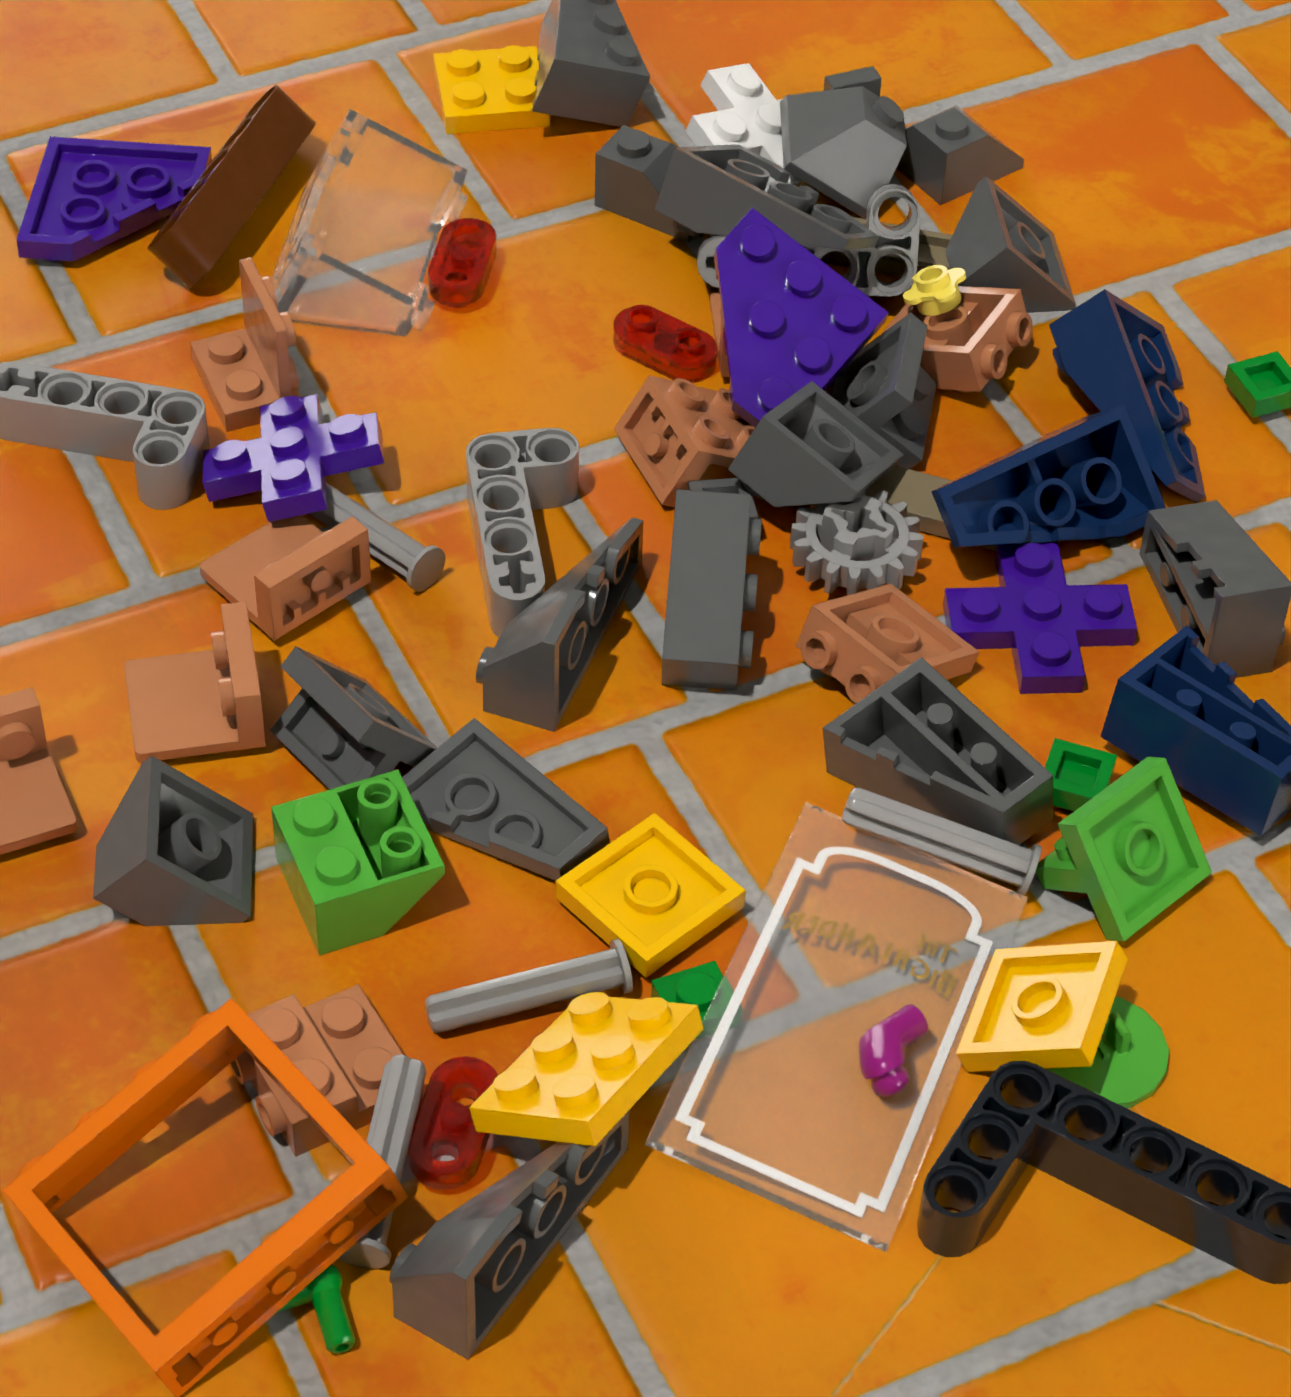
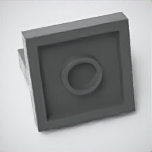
(891, 388)
(344, 724)

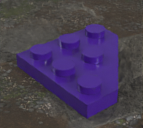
(102, 192)
(784, 317)

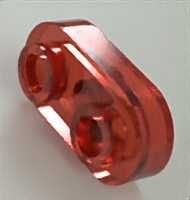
(462, 262)
(664, 343)
(448, 1127)

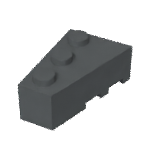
(588, 63)
(1217, 584)
(709, 590)
(941, 755)

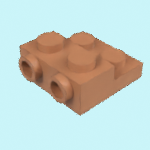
(974, 338)
(876, 636)
(338, 1049)

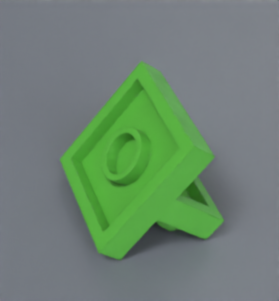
(1128, 850)

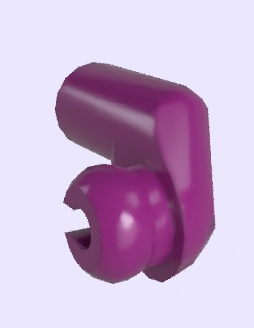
(883, 1049)

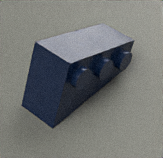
(1207, 730)

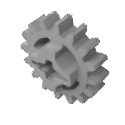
(856, 543)

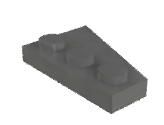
(502, 805)

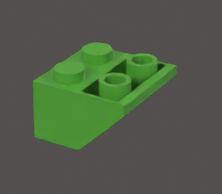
(355, 859)

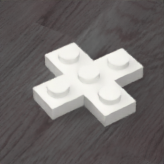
(744, 116)

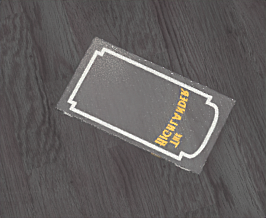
(830, 952)

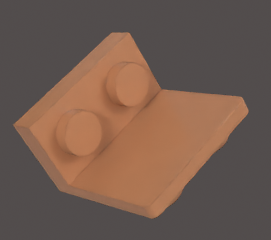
(252, 363)
(678, 432)
(291, 571)
(198, 698)
(31, 791)

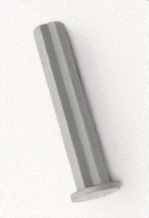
(387, 543)
(942, 838)
(530, 989)
(390, 1138)

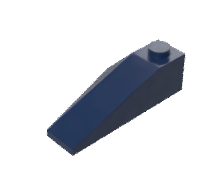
(1128, 360)
(1060, 487)

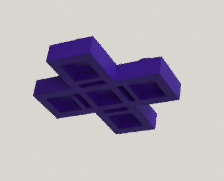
(292, 457)
(1041, 617)

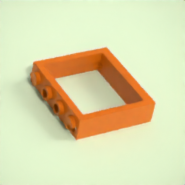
(269, 1273)

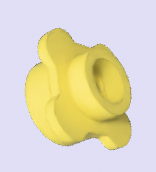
(935, 290)

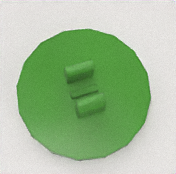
(1128, 1058)

